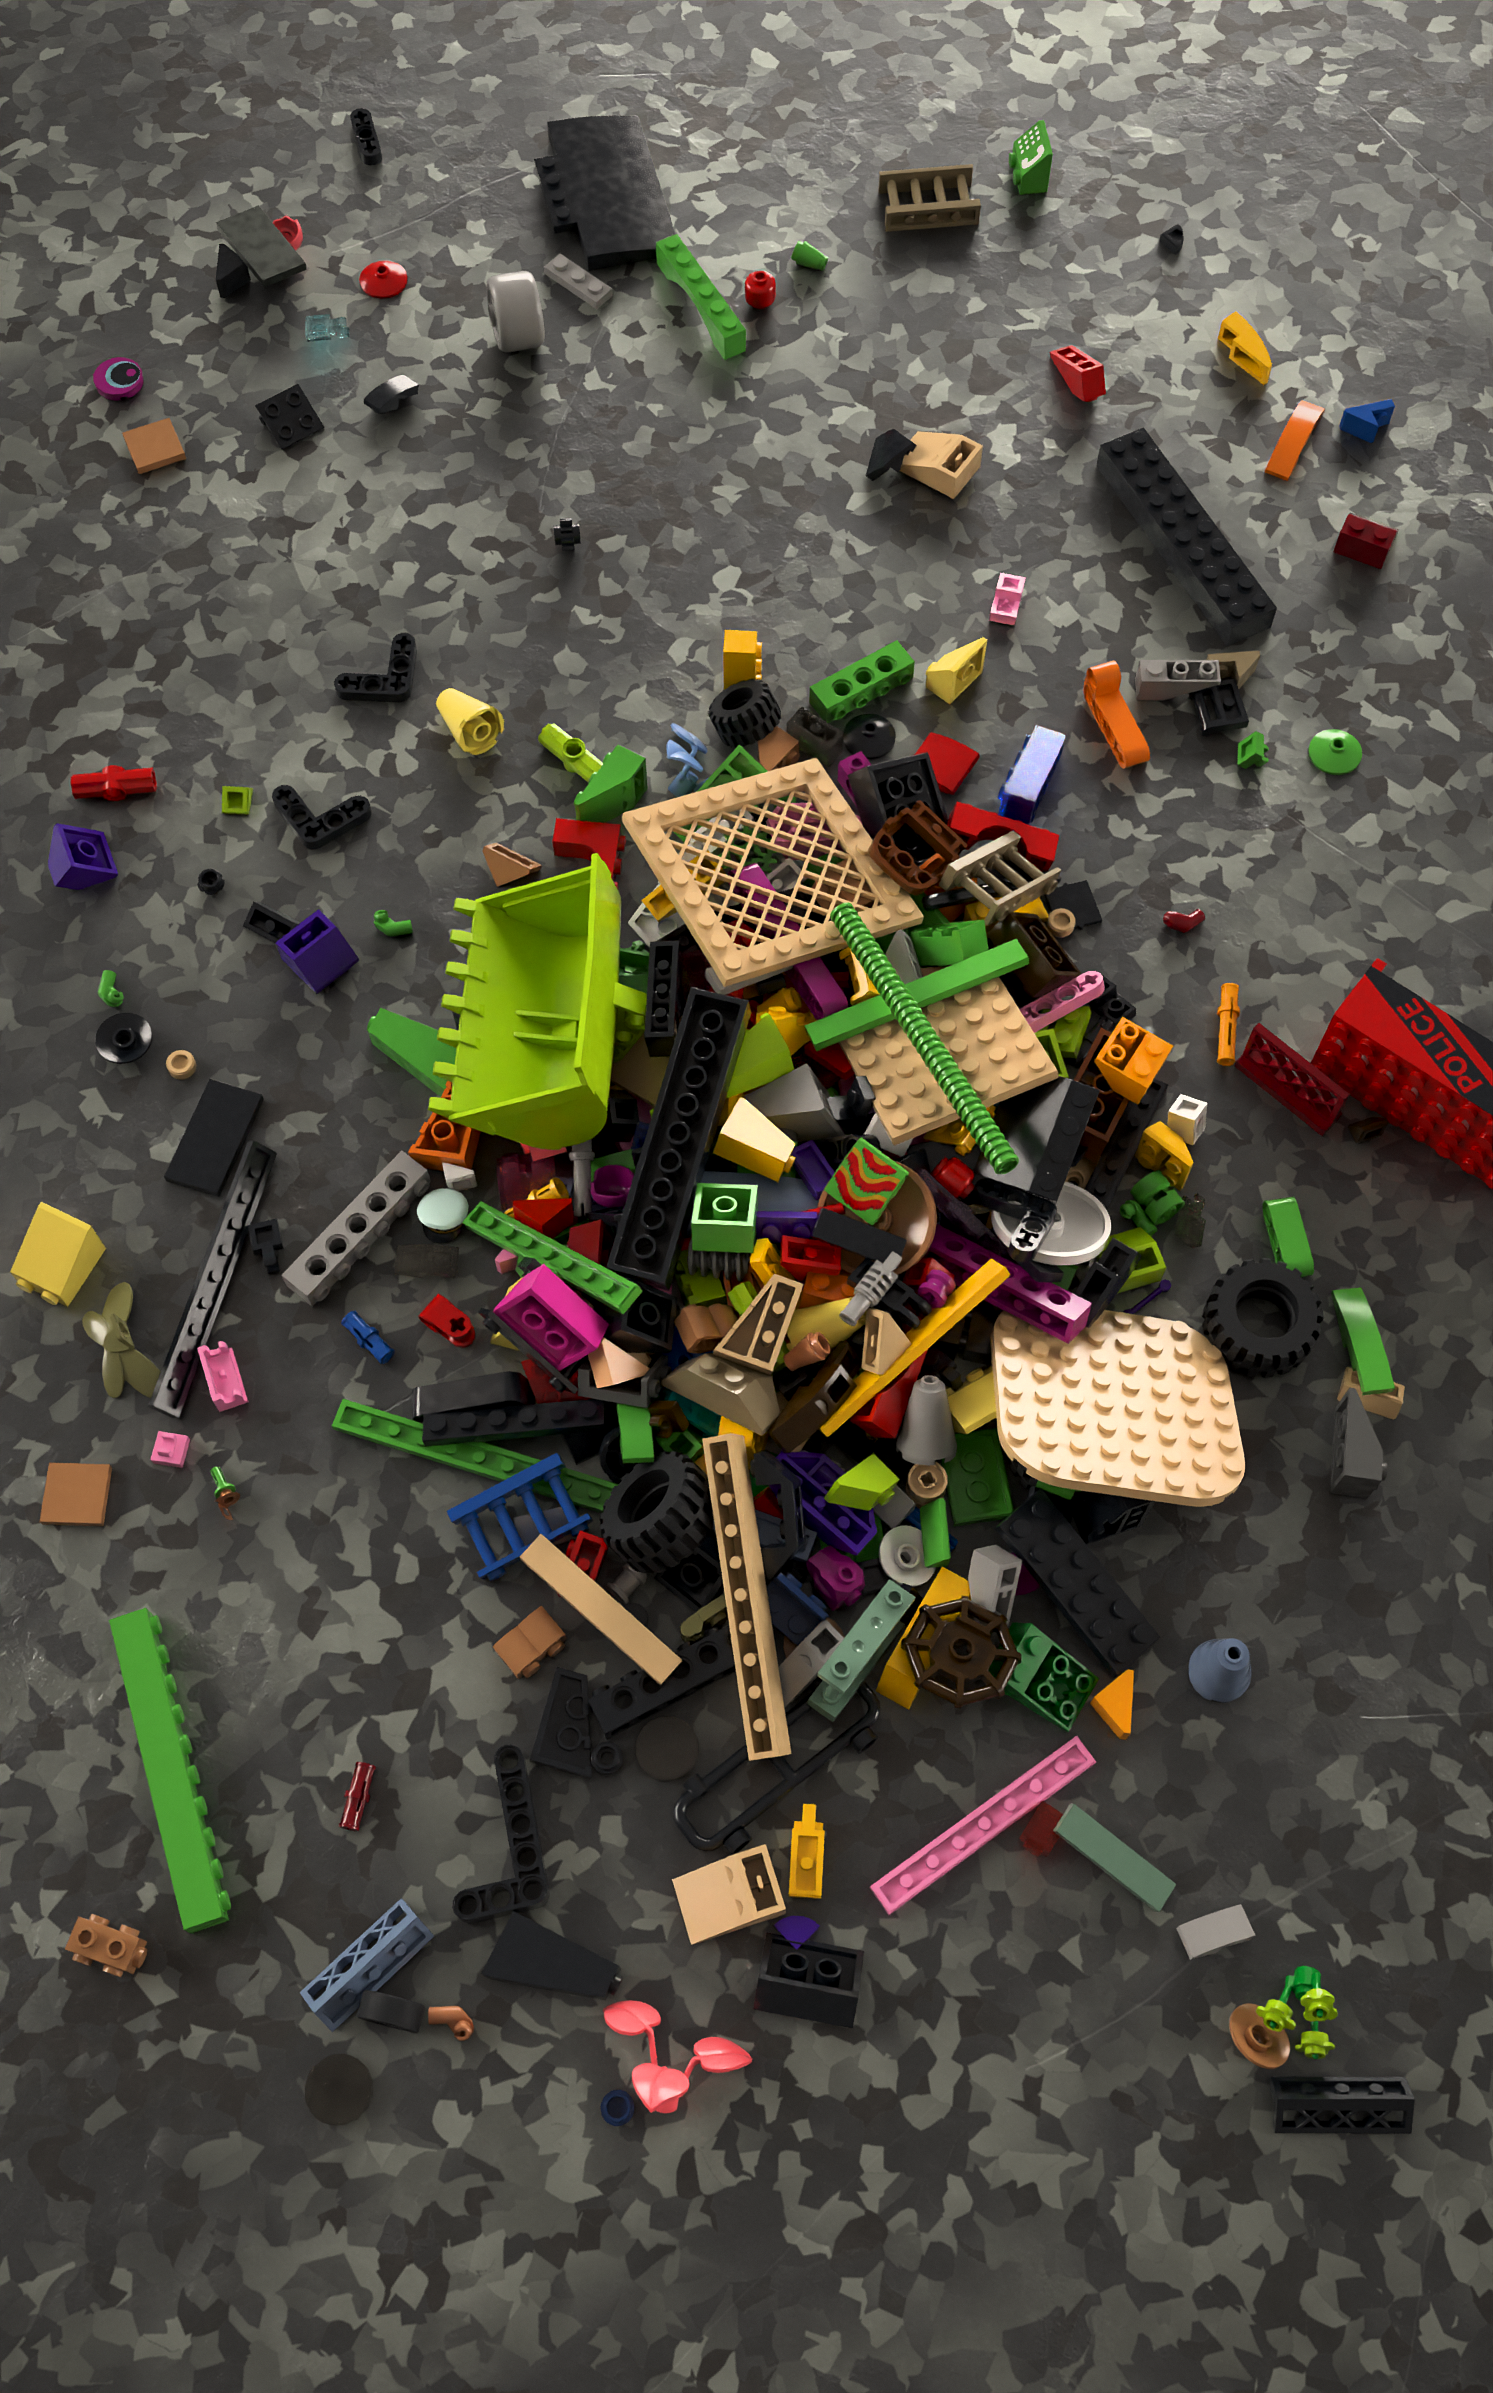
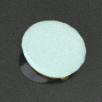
(442, 1214)

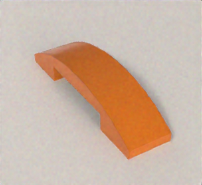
(1293, 440)

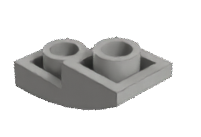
(1215, 1931)

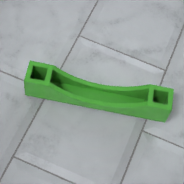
(722, 324)

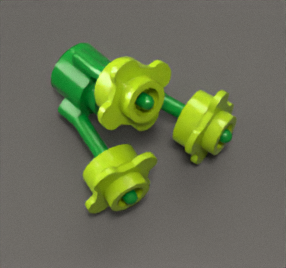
(1318, 2007)

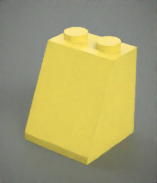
(56, 1255)

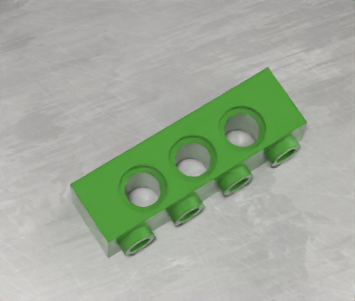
(862, 682)

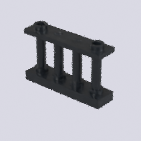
(558, 1380)

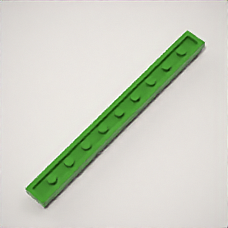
(472, 1457)

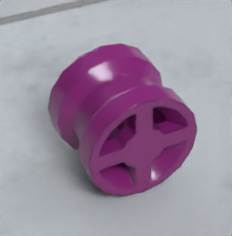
(936, 1288)

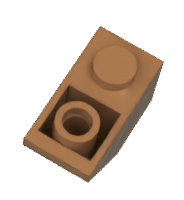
(778, 750)

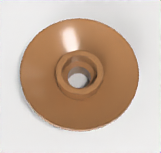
(1255, 2040)

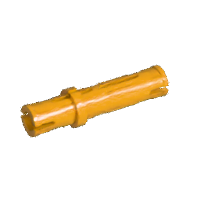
(1228, 1016)

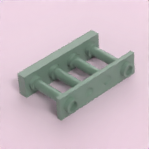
(860, 1650)

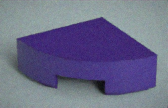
(796, 1929)

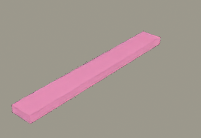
(982, 1825)

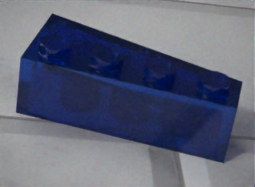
(1032, 774)

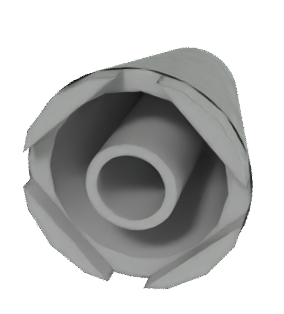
(927, 1424)

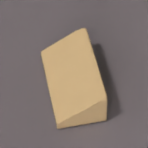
(1382, 1404)

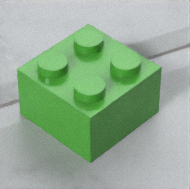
(724, 1217)

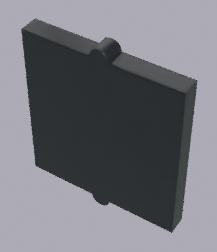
(1078, 900)

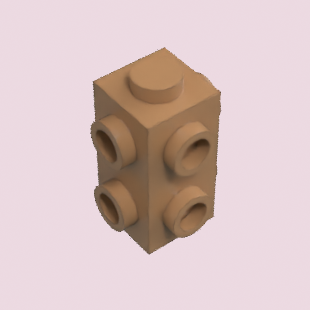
(117, 1949)

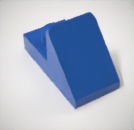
(1365, 419)

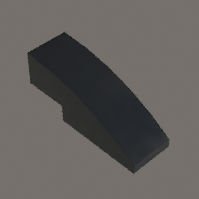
(1107, 1277)

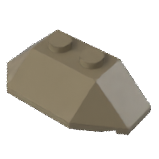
(728, 1390)

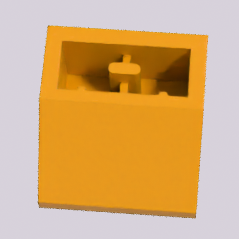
(1132, 1059)

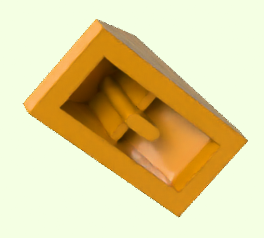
(1115, 1704)

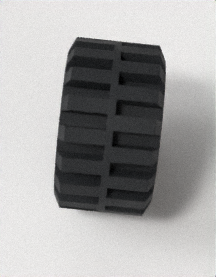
(744, 713)

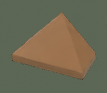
(507, 864)

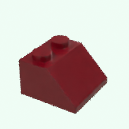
(1365, 540)

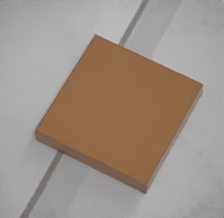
(154, 445)
(76, 1494)

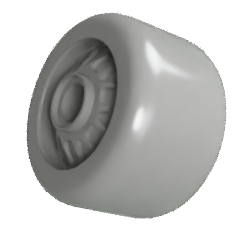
(515, 311)

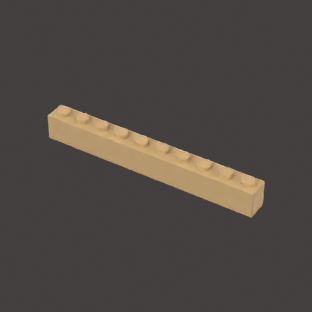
(746, 1597)

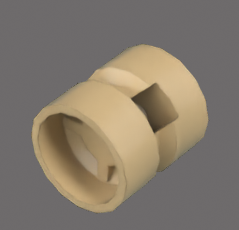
(926, 1483)

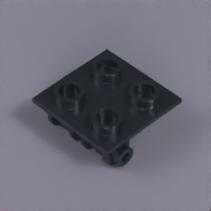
(289, 416)

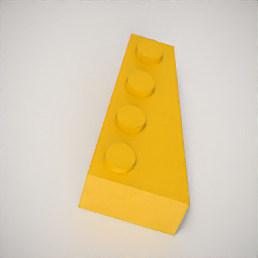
(897, 1678)

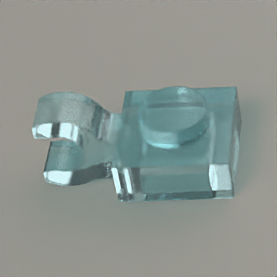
(322, 326)

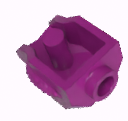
(836, 1577)

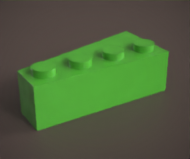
(943, 942)

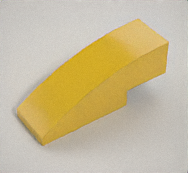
(1246, 347)

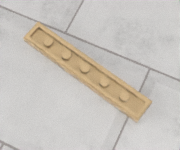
(601, 1609)

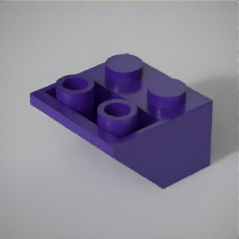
(316, 951)

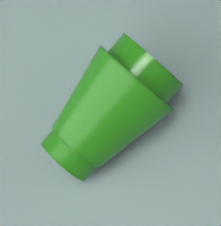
(809, 256)

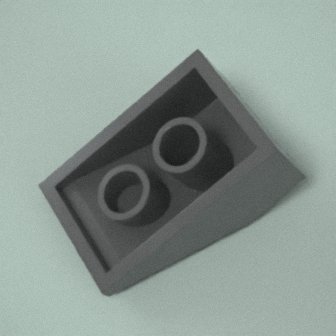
(1356, 1450)

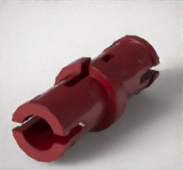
(357, 1796)

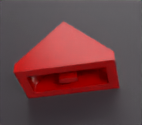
(545, 1215)

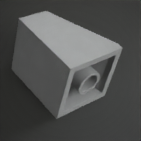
(798, 1104)

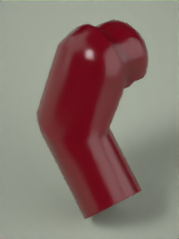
(1182, 922)

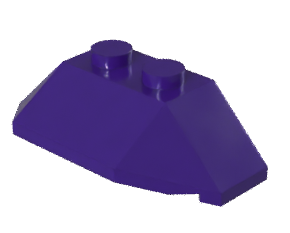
(836, 1525)

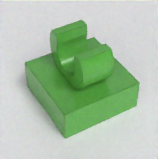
(1252, 751)

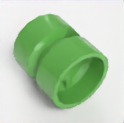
(1150, 1190)

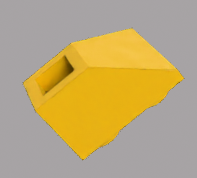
(1165, 1151)

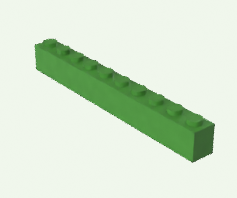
(169, 1771)

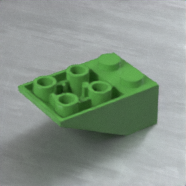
(613, 788)

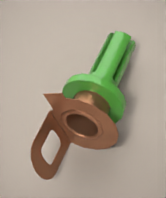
(225, 1492)

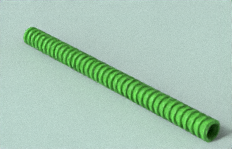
(925, 1040)

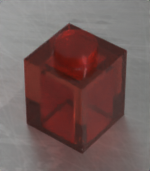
(1039, 1833)

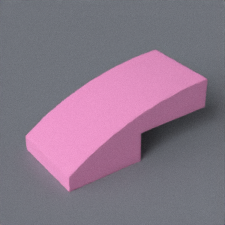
(1007, 599)

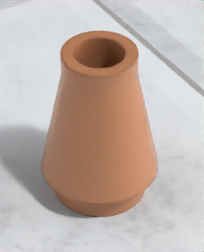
(808, 1351)

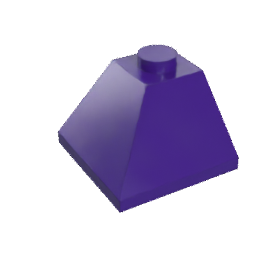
(79, 857)

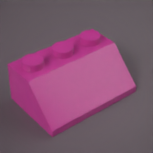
(552, 1318)

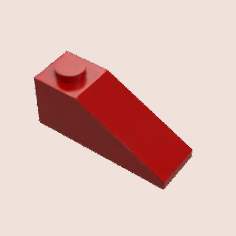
(1080, 372)

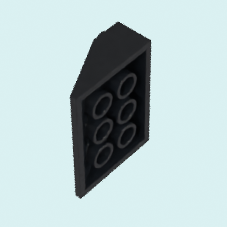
(891, 787)
(1044, 1133)

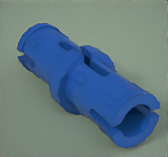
(368, 1337)

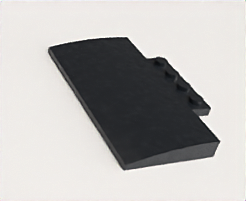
(604, 189)

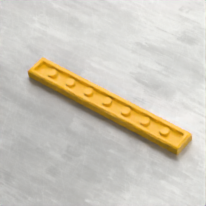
(925, 1335)

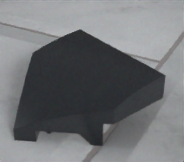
(887, 453)

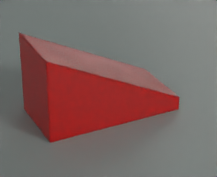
(767, 1503)

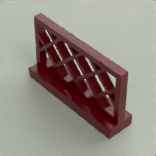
(1293, 1092)

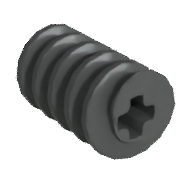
(718, 1262)

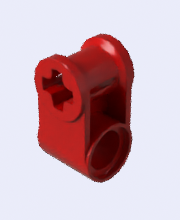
(445, 1319)

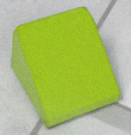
(236, 800)

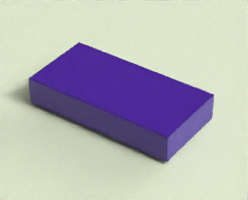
(812, 1167)

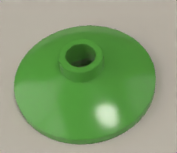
(1332, 759)

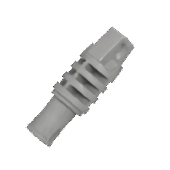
(871, 1288)

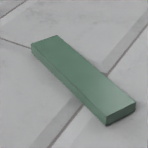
(1114, 1857)

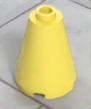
(470, 721)
(822, 1319)

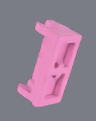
(223, 1376)

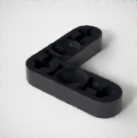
(387, 683)
(313, 824)
(1039, 1216)

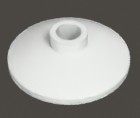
(905, 1542)

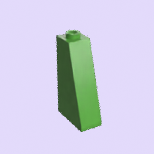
(411, 1046)

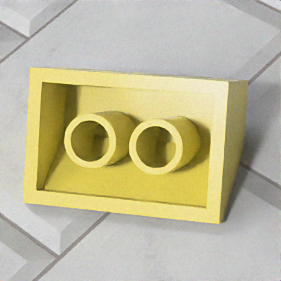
(973, 1402)

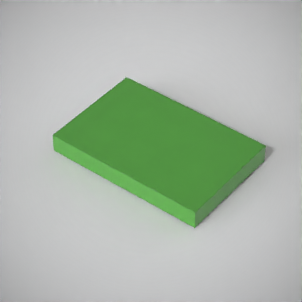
(978, 1479)

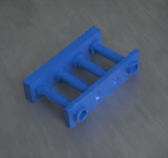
(494, 1499)

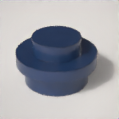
(617, 2107)

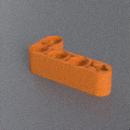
(1113, 715)

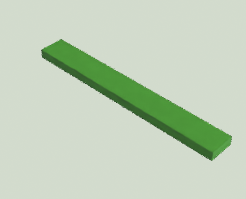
(924, 991)
(562, 1261)

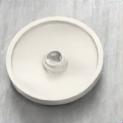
(1077, 1233)

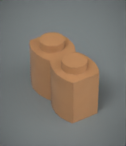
(704, 1327)
(530, 1643)

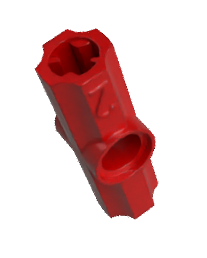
(113, 783)

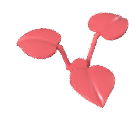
(659, 2086)

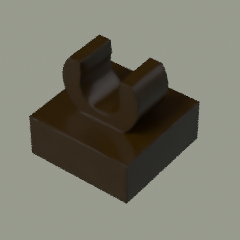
(667, 1417)

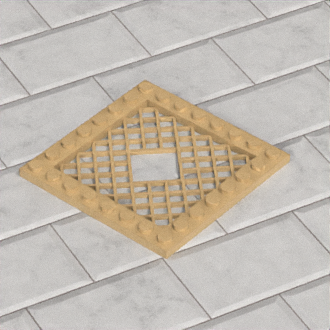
(736, 962)

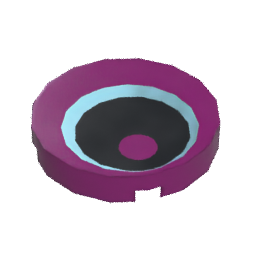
(118, 378)

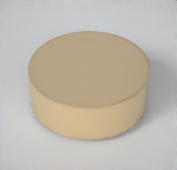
(1061, 922)
(181, 1064)

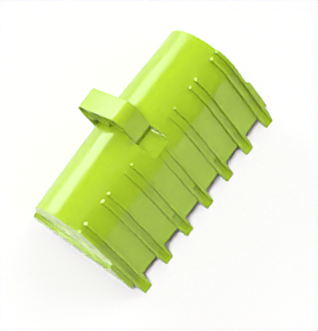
(539, 1010)

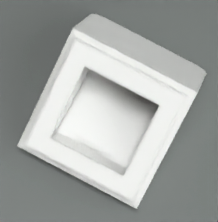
(459, 1177)

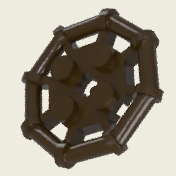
(961, 1668)

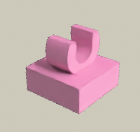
(170, 1449)

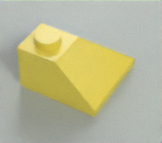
(956, 670)

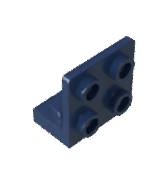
(792, 1610)

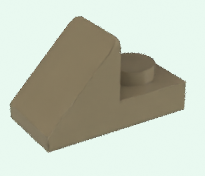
(1237, 665)

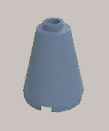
(1220, 1669)

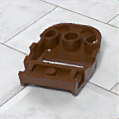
(899, 863)

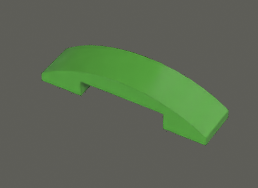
(635, 1434)

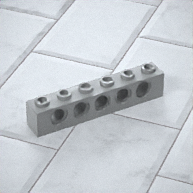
(400, 1171)

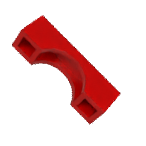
(978, 825)

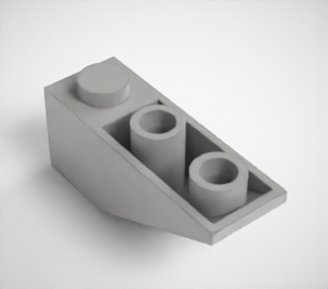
(1172, 678)
(807, 1659)

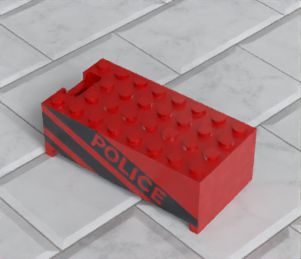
(1414, 1069)

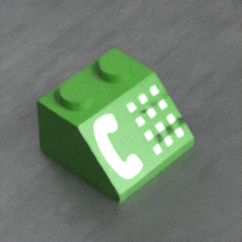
(1032, 160)

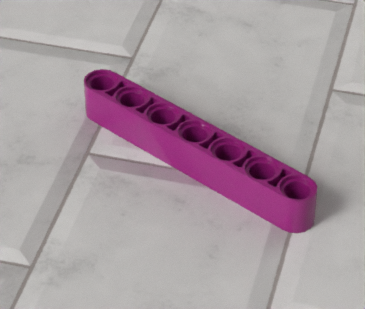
(809, 977)

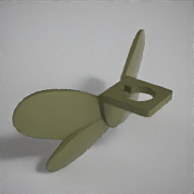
(120, 1358)

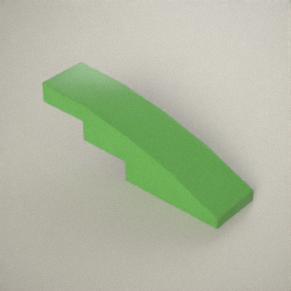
(1363, 1341)

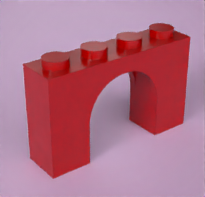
(585, 838)

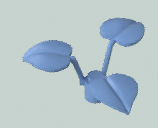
(686, 780)

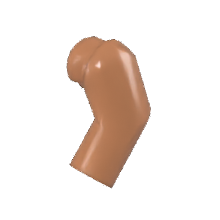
(455, 2018)

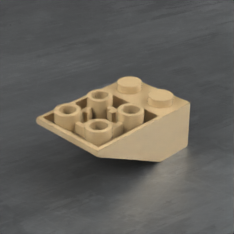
(943, 461)
(729, 1895)

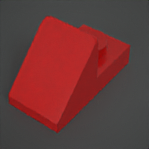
(809, 1255)

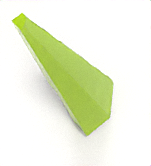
(761, 1058)

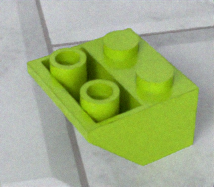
(1151, 1265)

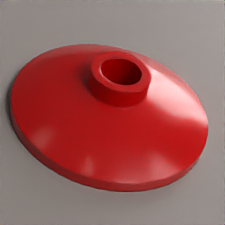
(383, 279)

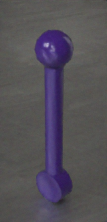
(1164, 1286)

